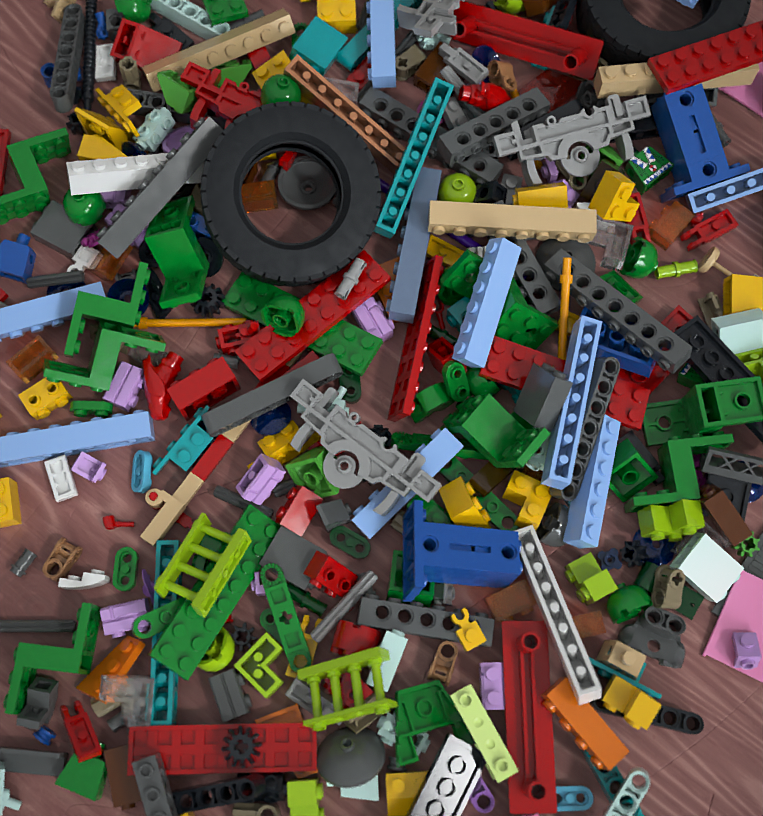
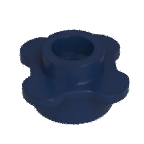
(613, 554)

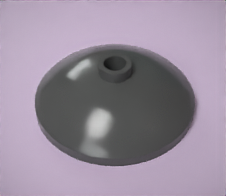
(305, 174)
(580, 251)
(353, 764)

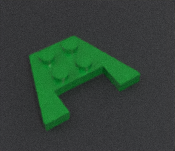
(421, 711)

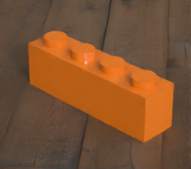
(585, 724)

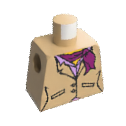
(621, 658)

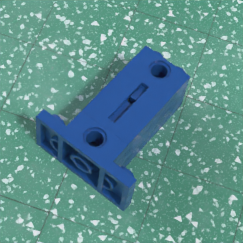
(691, 142)
(456, 554)

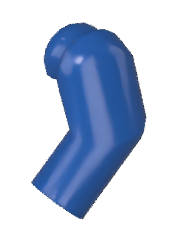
(101, 30)

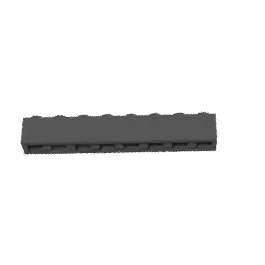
(160, 188)

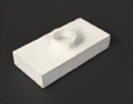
(104, 64)
(61, 478)

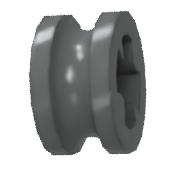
(392, 765)

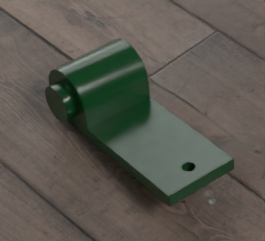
(646, 578)

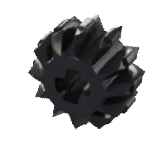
(215, 297)
(246, 740)

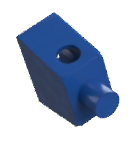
(17, 259)

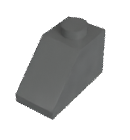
(334, 514)

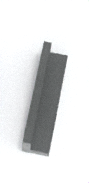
(731, 468)

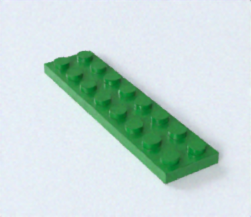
(350, 344)
(190, 634)

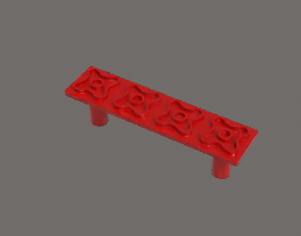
(528, 40)
(527, 719)

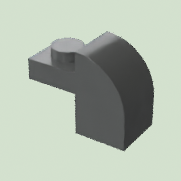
(40, 703)

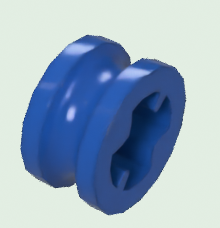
(44, 735)

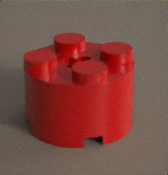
(353, 638)

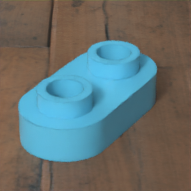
(141, 471)
(568, 798)

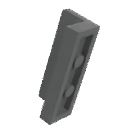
(33, 761)

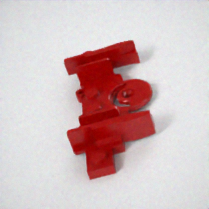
(226, 101)

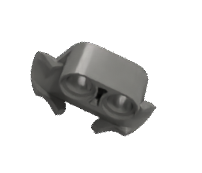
(637, 635)

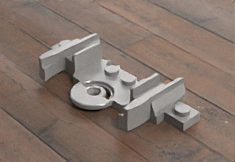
(430, 18)
(555, 139)
(375, 461)

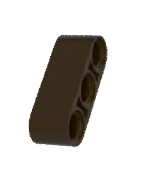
(488, 478)

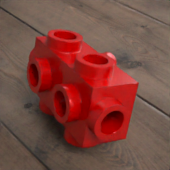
(239, 333)

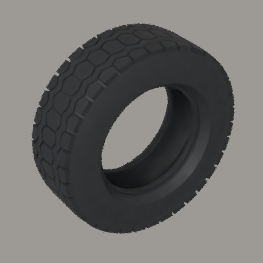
(632, 42)
(301, 130)

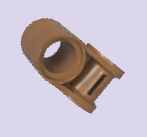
(502, 75)
(62, 558)
(443, 664)

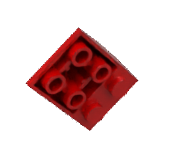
(142, 44)

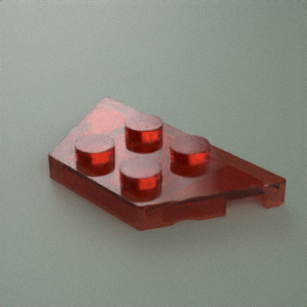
(555, 87)

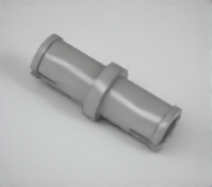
(350, 278)

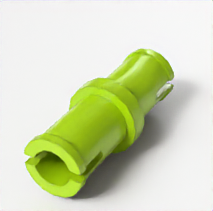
(676, 269)

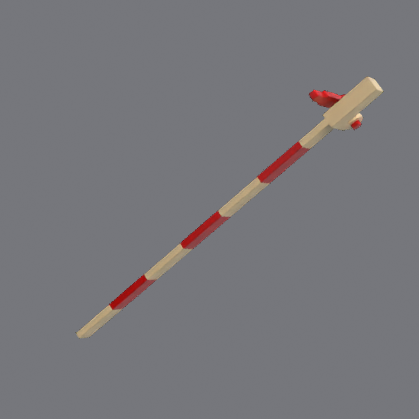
(173, 506)

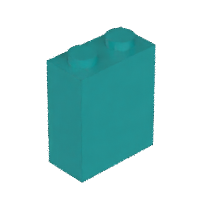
(319, 45)

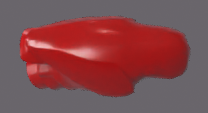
(484, 95)
(157, 382)

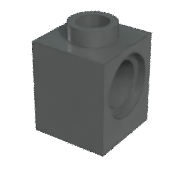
(113, 22)

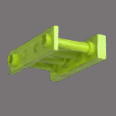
(215, 580)
(333, 670)

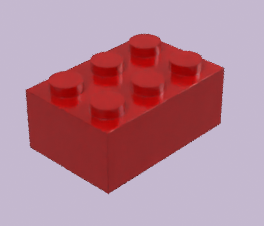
(204, 387)

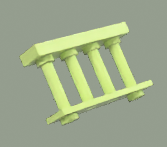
(484, 734)

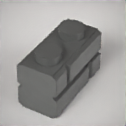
(230, 695)

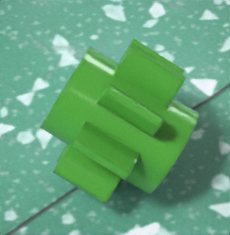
(752, 546)

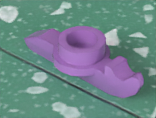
(148, 589)

